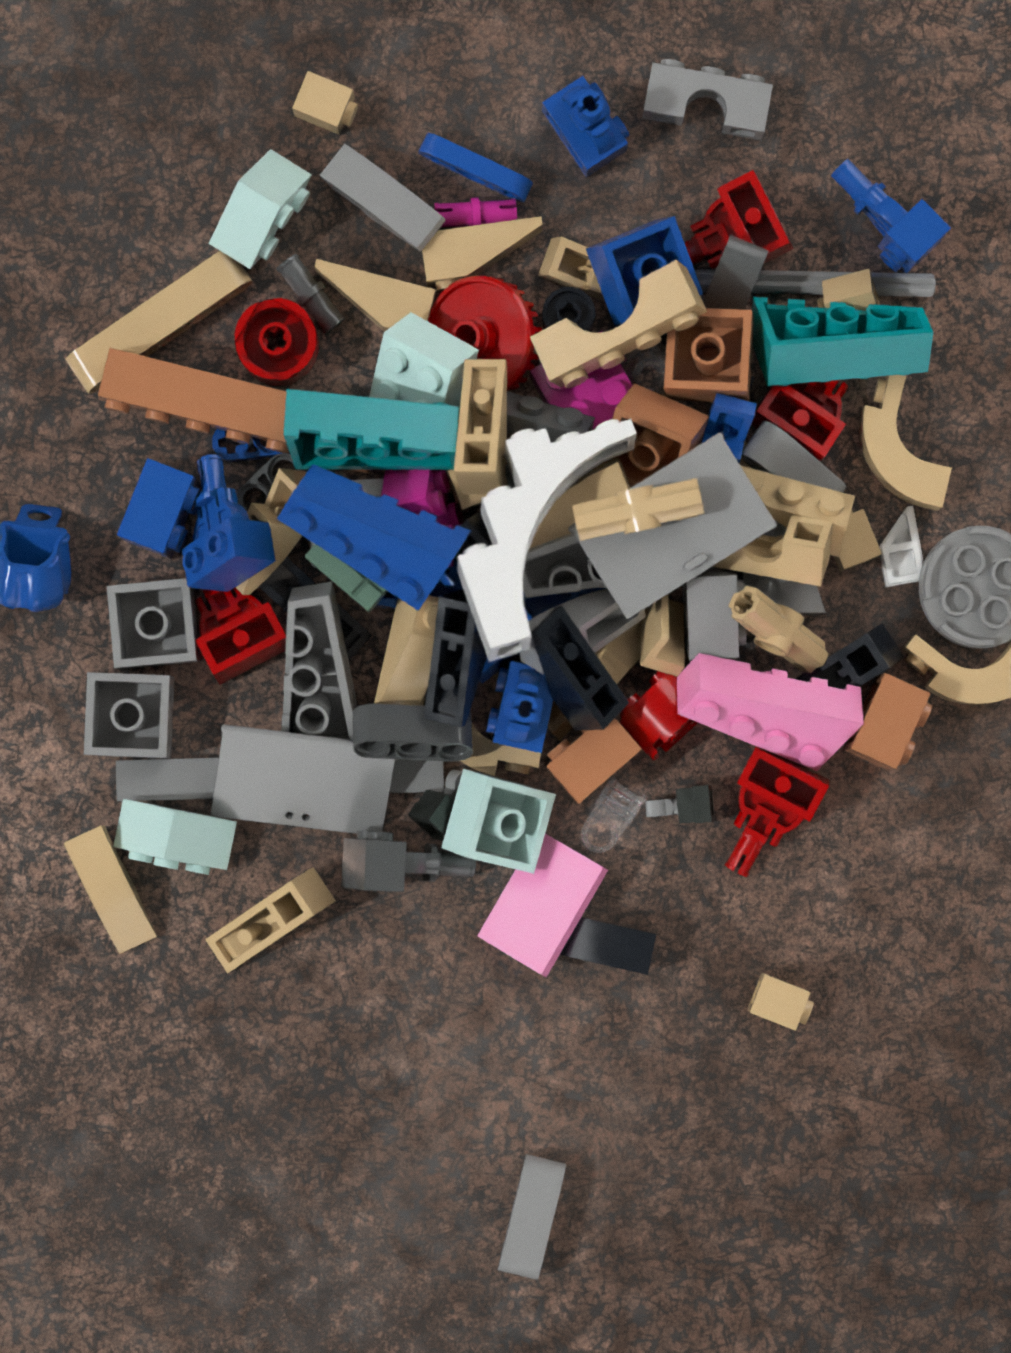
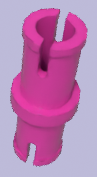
(476, 212)

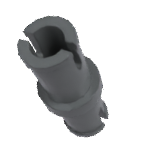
(310, 293)

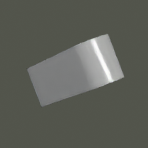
(779, 454)
(531, 1217)

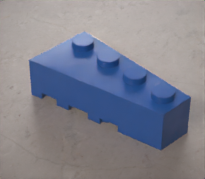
(373, 534)

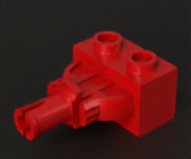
(739, 212)
(805, 413)
(237, 633)
(775, 796)

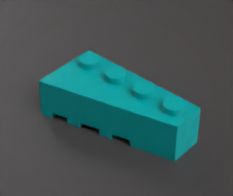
(838, 341)
(369, 432)

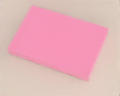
(544, 907)

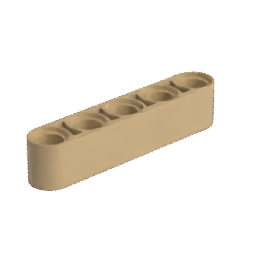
(162, 316)

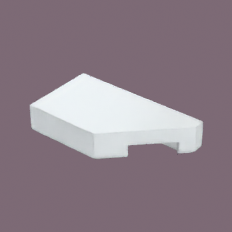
(902, 551)

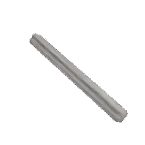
(811, 282)

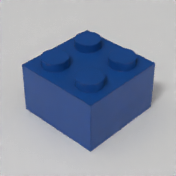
(632, 256)
(160, 509)

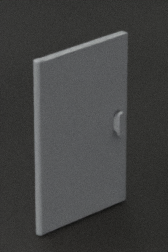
(658, 560)
(282, 772)

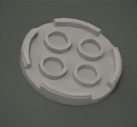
(969, 587)

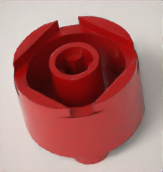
(274, 318)
(654, 716)

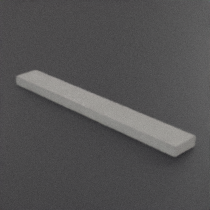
(196, 778)

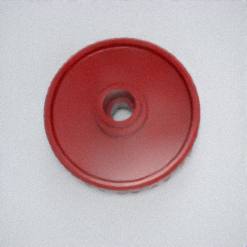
(491, 319)

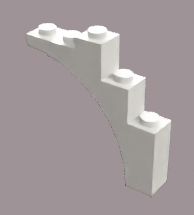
(541, 475)

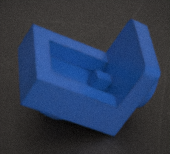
(732, 419)

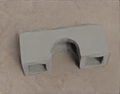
(742, 99)

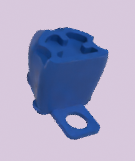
(34, 560)

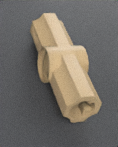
(638, 509)
(778, 629)

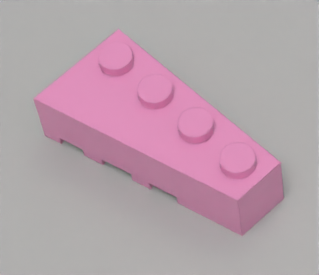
(769, 709)

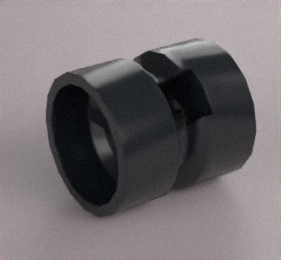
(569, 304)

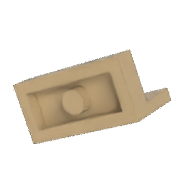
(663, 637)

